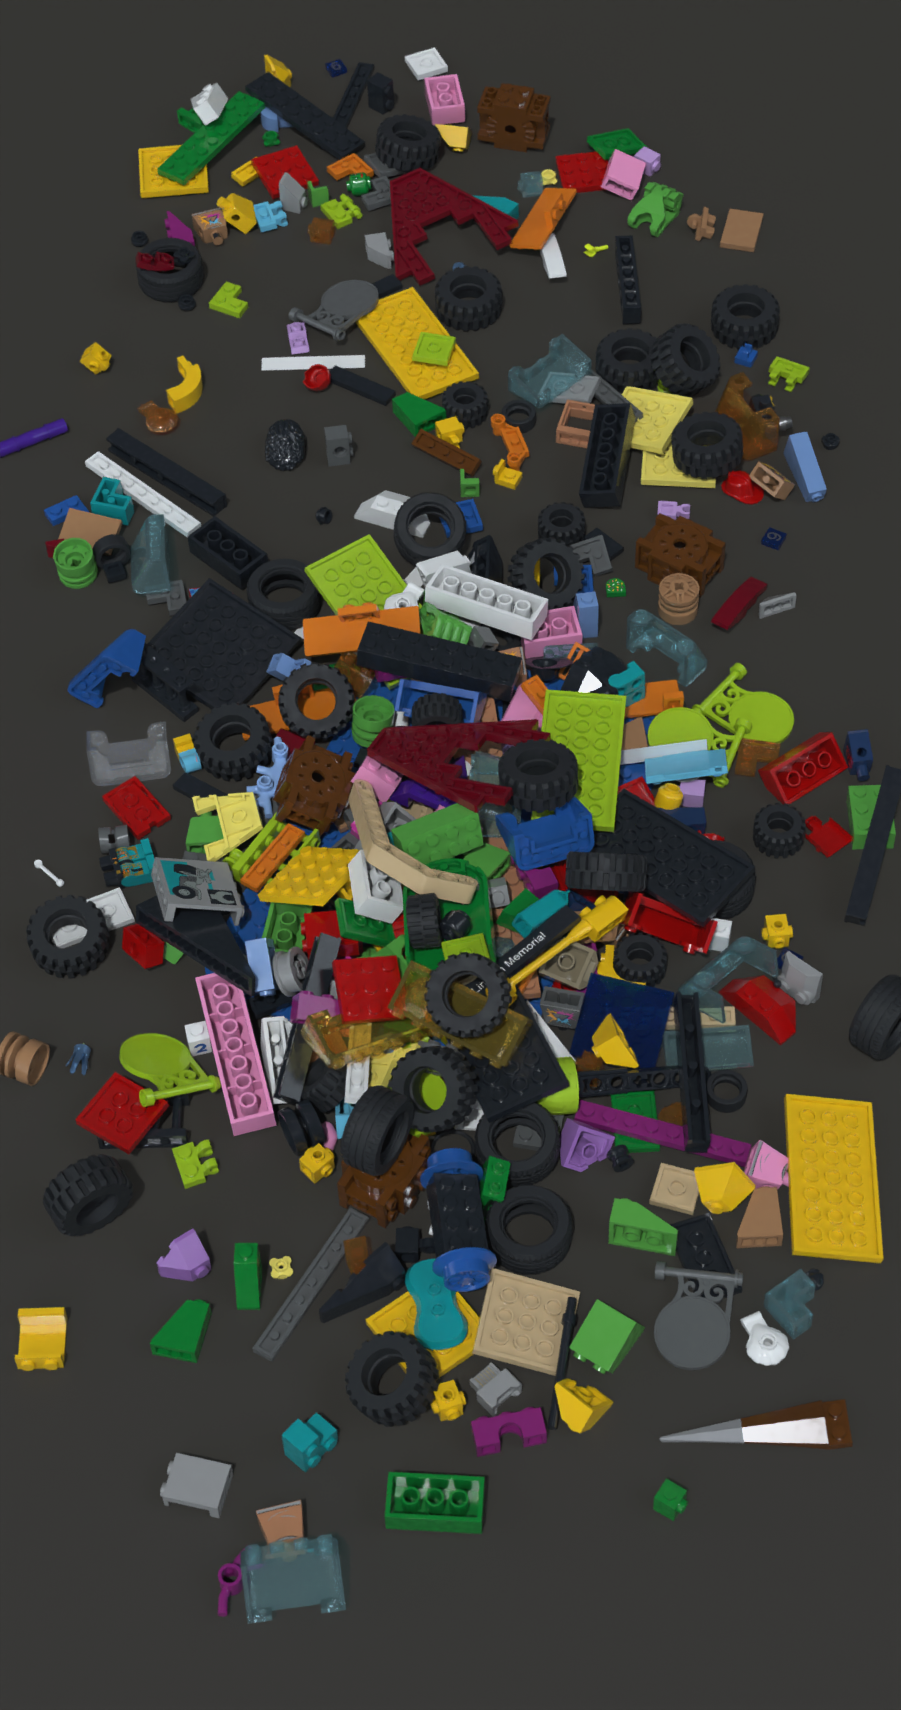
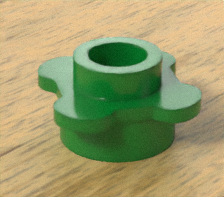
(270, 138)

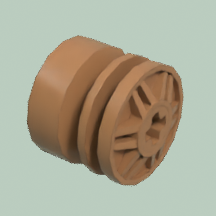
(678, 599)
(23, 1058)

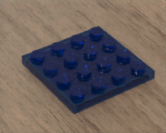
(637, 1009)

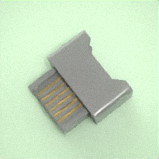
(494, 1387)

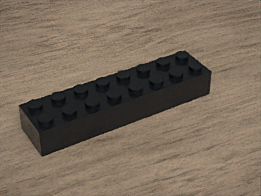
(438, 661)

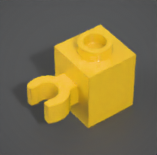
(450, 430)

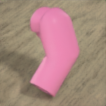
(330, 1134)

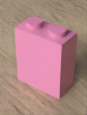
(623, 174)

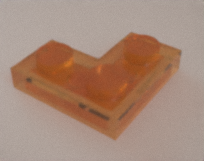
(752, 751)

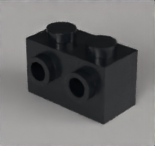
(380, 93)

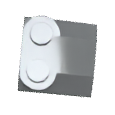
(800, 980)

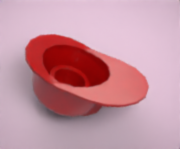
(742, 488)

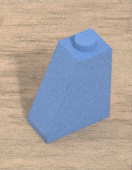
(587, 613)

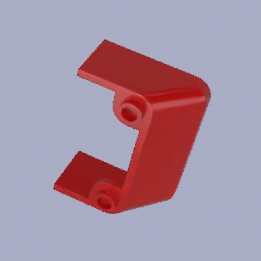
(666, 923)

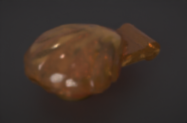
(158, 419)

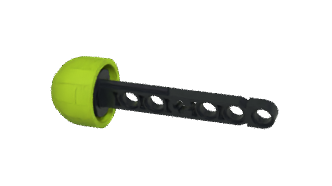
(567, 1100)

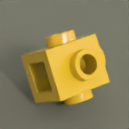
(96, 358)
(777, 931)
(317, 1163)
(448, 1401)

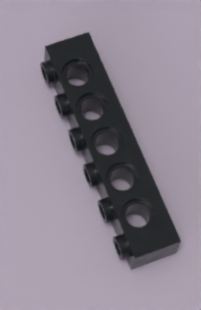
(627, 279)

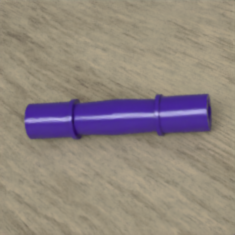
(33, 437)

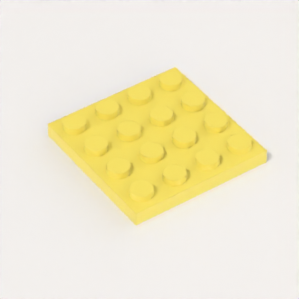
(660, 417)
(662, 471)

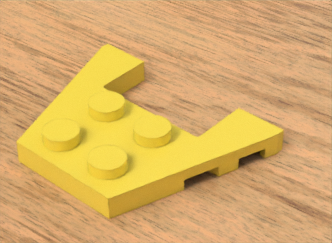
(238, 820)
(382, 1065)

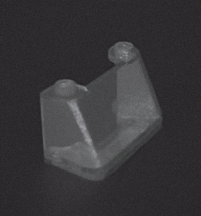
(123, 760)

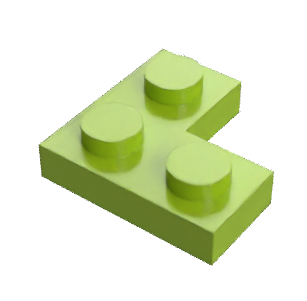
(226, 301)

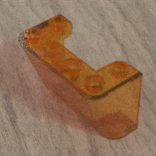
(758, 434)

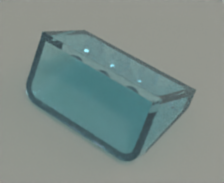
(151, 557)

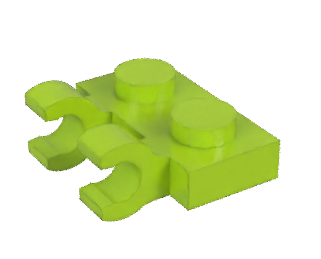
(792, 371)
(189, 1165)

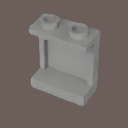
(197, 1483)

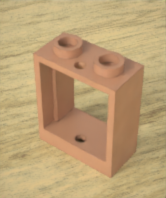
(570, 435)

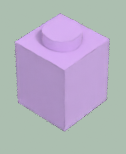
(651, 158)
(693, 793)

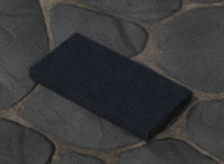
(702, 1249)

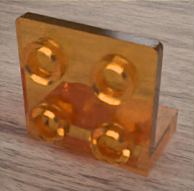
(357, 676)

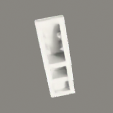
(552, 258)

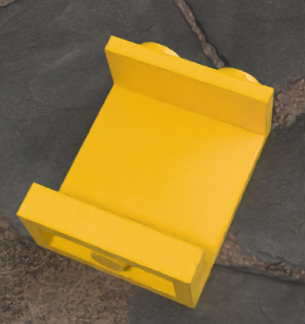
(41, 1338)

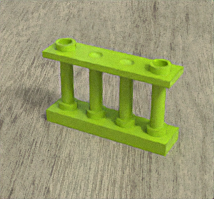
(263, 840)

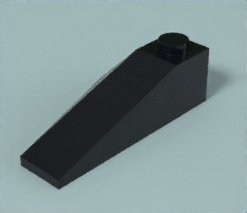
(375, 1281)

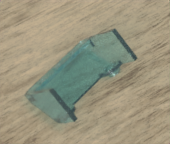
(741, 950)

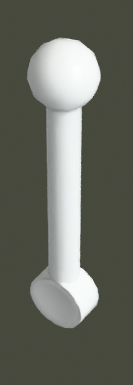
(38, 864)

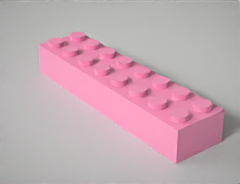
(235, 1055)

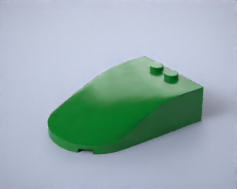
(478, 910)

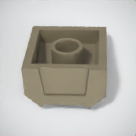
(571, 965)

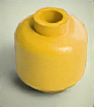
(668, 797)

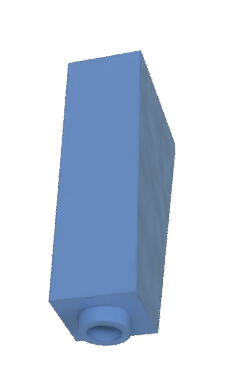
(805, 467)

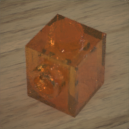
(321, 230)
(590, 1062)
(356, 1252)

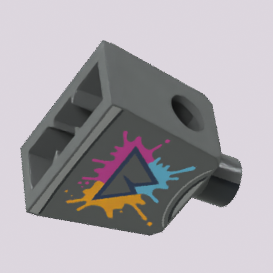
(561, 1007)

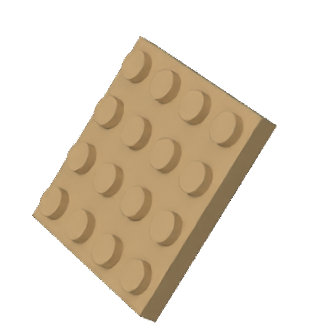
(522, 1321)

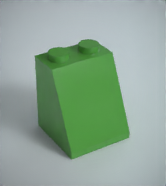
(605, 1337)

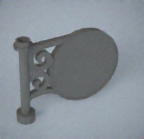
(340, 302)
(694, 1329)

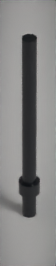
(568, 1322)

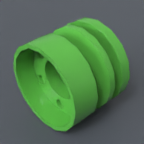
(75, 563)
(369, 717)

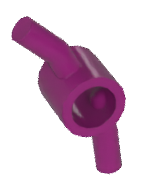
(229, 1589)

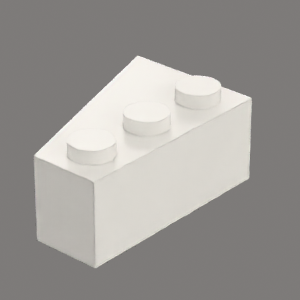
(209, 103)

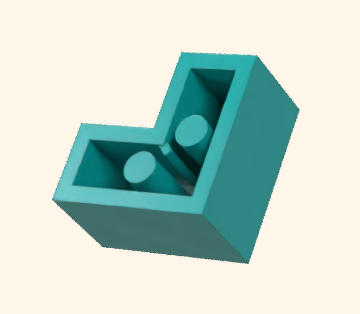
(111, 502)
(309, 1441)

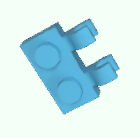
(265, 217)

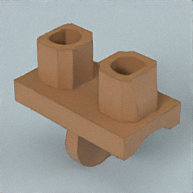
(702, 224)

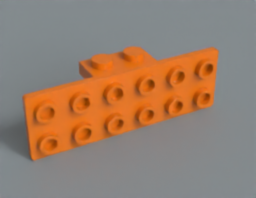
(543, 218)
(344, 631)
(311, 703)

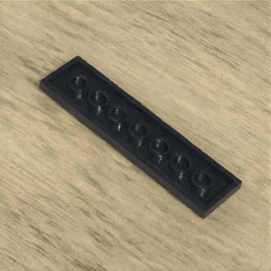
(305, 116)

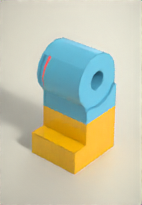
(186, 753)

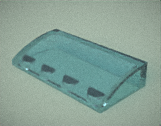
(722, 1047)

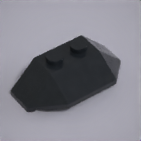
(486, 559)
(590, 669)

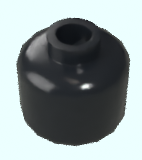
(455, 925)

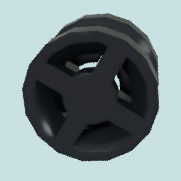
(619, 1157)

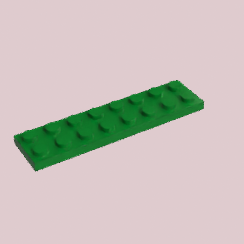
(211, 138)

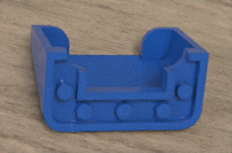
(120, 656)
(548, 837)

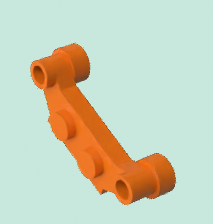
(512, 439)

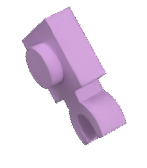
(672, 510)

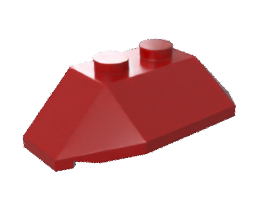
(763, 1005)

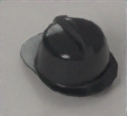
(547, 668)

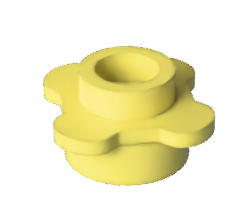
(548, 177)
(283, 1273)

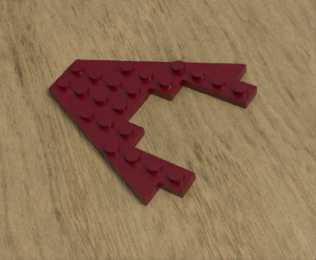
(423, 199)
(427, 749)

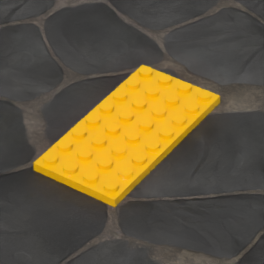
(394, 332)
(832, 1179)

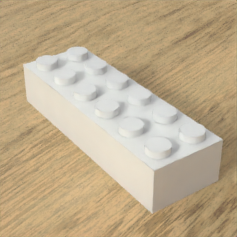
(486, 601)

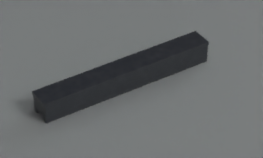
(167, 472)
(874, 847)
(297, 1052)
(691, 1073)

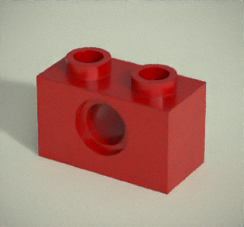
(142, 946)

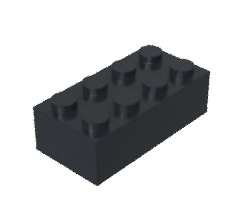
(226, 551)

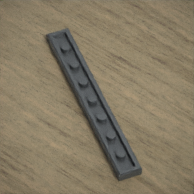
(309, 1286)

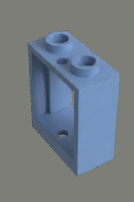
(260, 959)

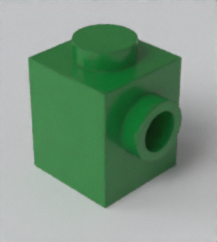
(670, 1500)

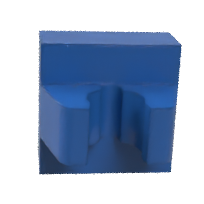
(746, 355)

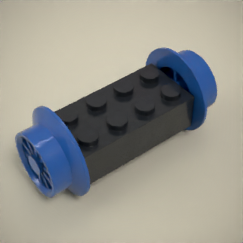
(457, 1220)

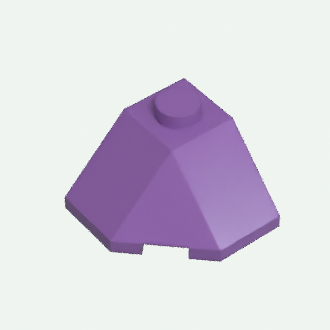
(583, 1145)
(186, 1259)

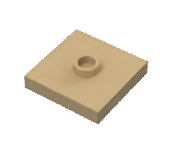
(675, 1189)

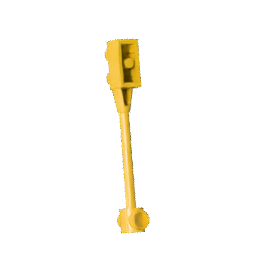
(593, 923)

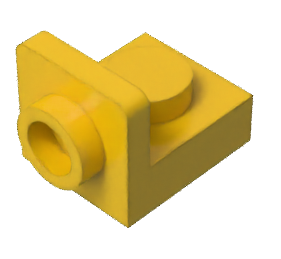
(506, 476)

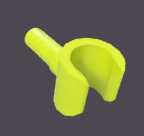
(591, 251)

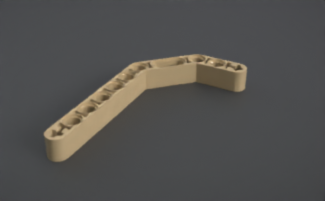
(396, 862)

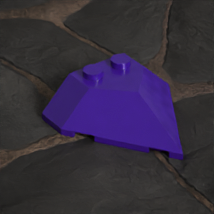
(412, 790)

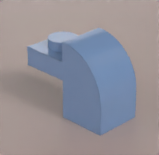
(272, 121)
(282, 665)

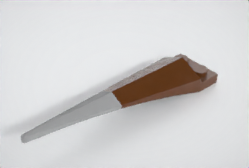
(806, 1425)

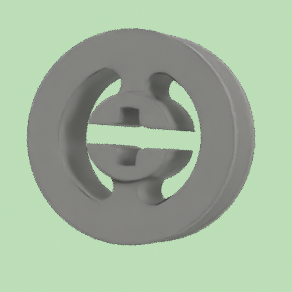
(290, 970)

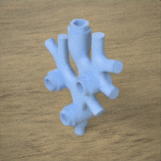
(268, 782)

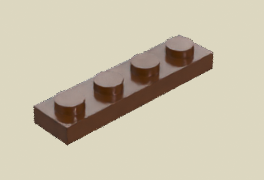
(446, 452)

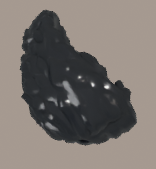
(284, 444)

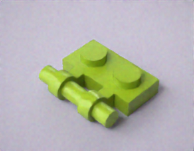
(336, 211)

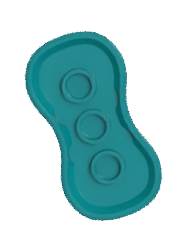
(438, 1317)

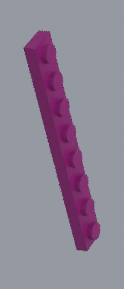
(658, 1132)

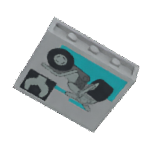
(195, 886)

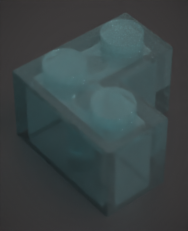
(788, 1301)

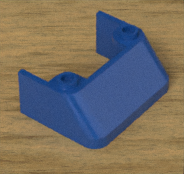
(411, 690)

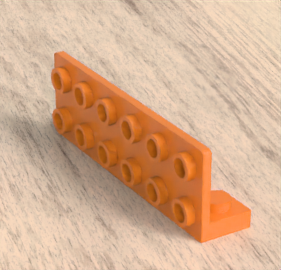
(658, 698)

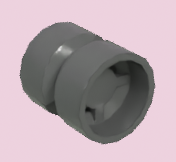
(121, 837)

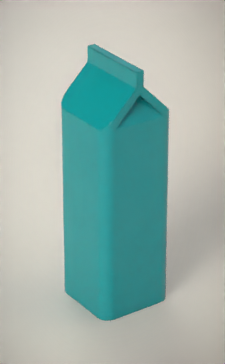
(539, 912)

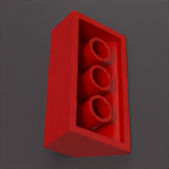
(803, 768)

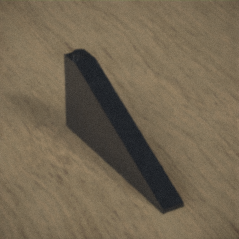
(202, 937)

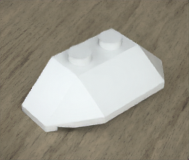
(383, 509)
(273, 1043)

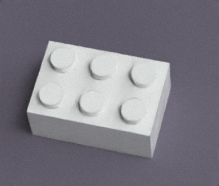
(374, 891)

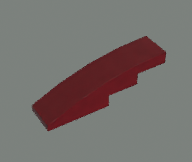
(738, 603)

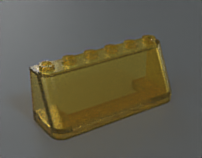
(346, 1043)
(497, 1046)

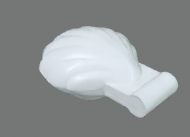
(407, 598)
(765, 1343)

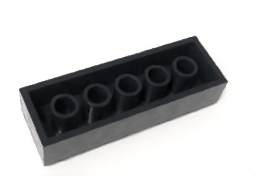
(607, 455)

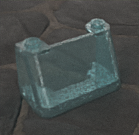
(649, 631)

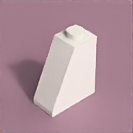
(454, 559)

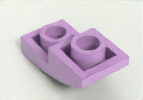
(297, 338)

